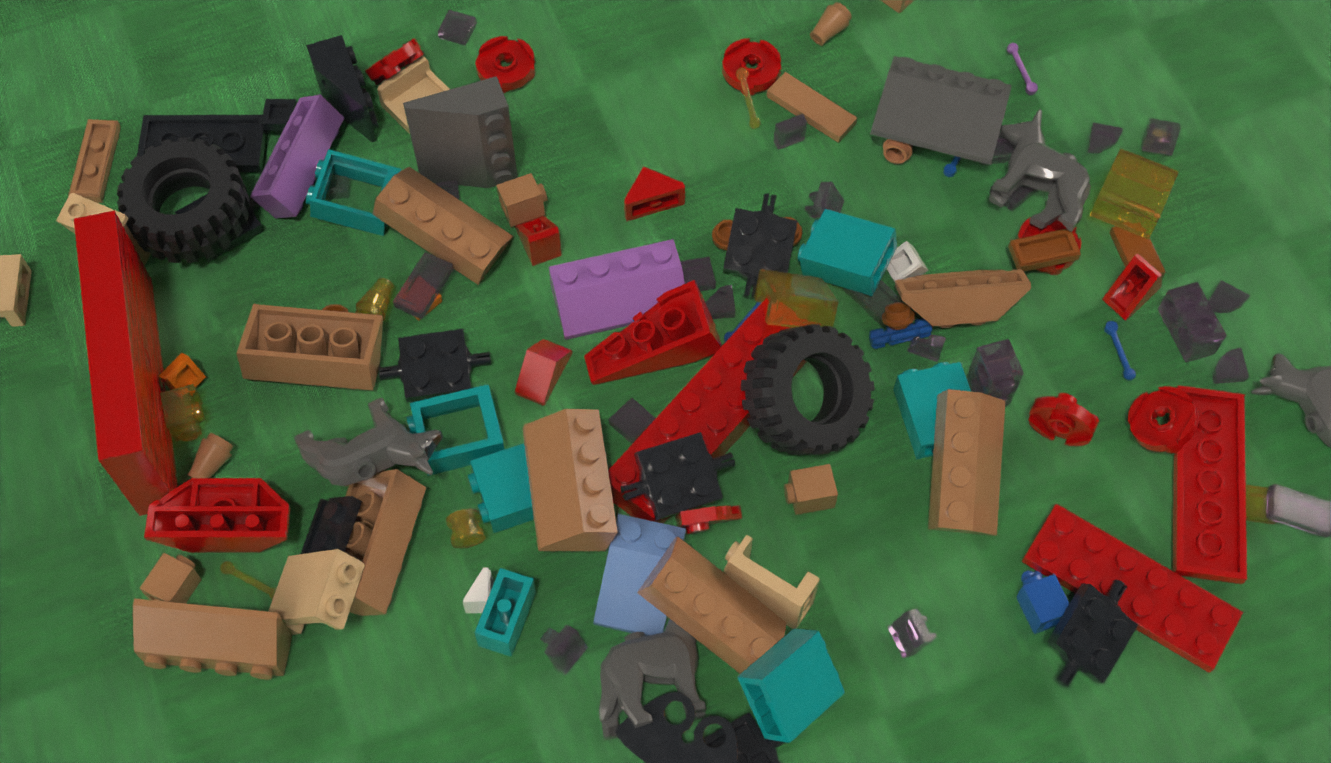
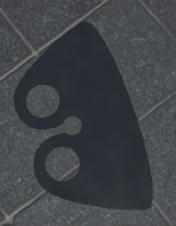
(663, 741)

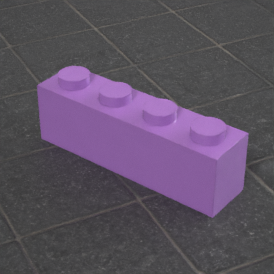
(296, 156)

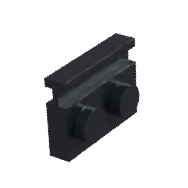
(332, 524)

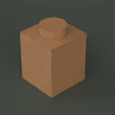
(522, 199)
(811, 489)
(171, 580)

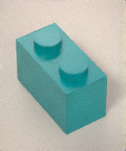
(505, 612)

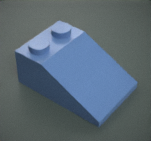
(628, 564)

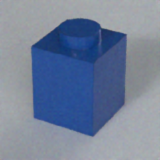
(1042, 602)

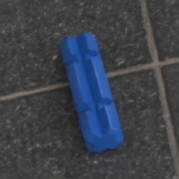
(879, 337)

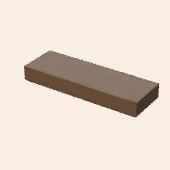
(816, 108)
(95, 159)

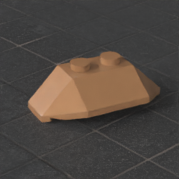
(963, 295)

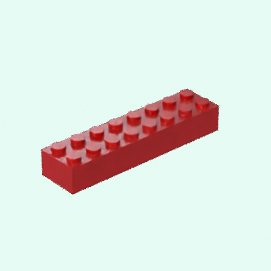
(705, 405)

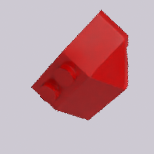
(219, 516)

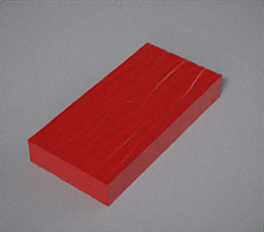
(124, 361)

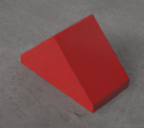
(652, 194)
(540, 239)
(1133, 287)
(541, 370)

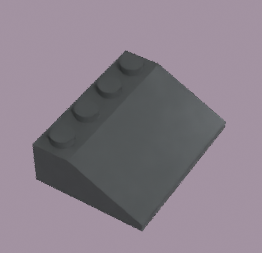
(941, 109)
(463, 135)

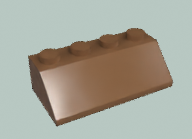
(441, 224)
(311, 347)
(967, 463)
(570, 482)
(382, 535)
(711, 606)
(210, 638)

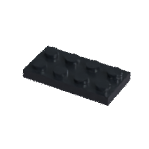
(236, 134)

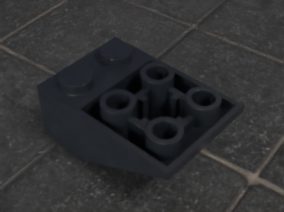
(342, 83)

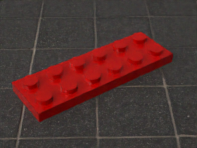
(1212, 491)
(1156, 598)

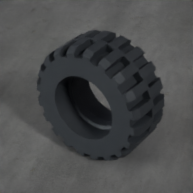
(177, 167)
(844, 385)

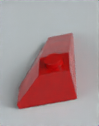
(665, 336)

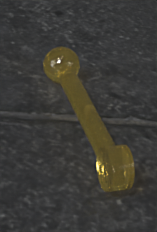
(742, 75)
(228, 568)

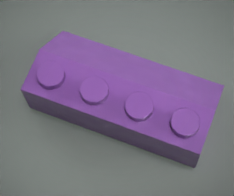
(613, 287)

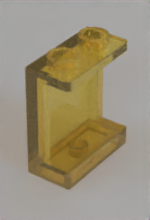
(1134, 193)
(795, 299)

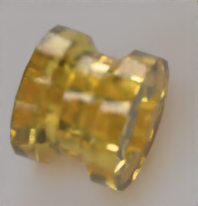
(465, 528)

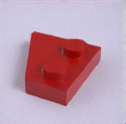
(699, 519)

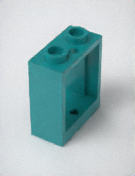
(356, 169)
(460, 455)

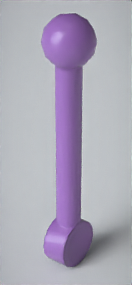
(1031, 87)

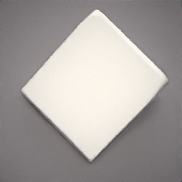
(906, 263)
(479, 592)

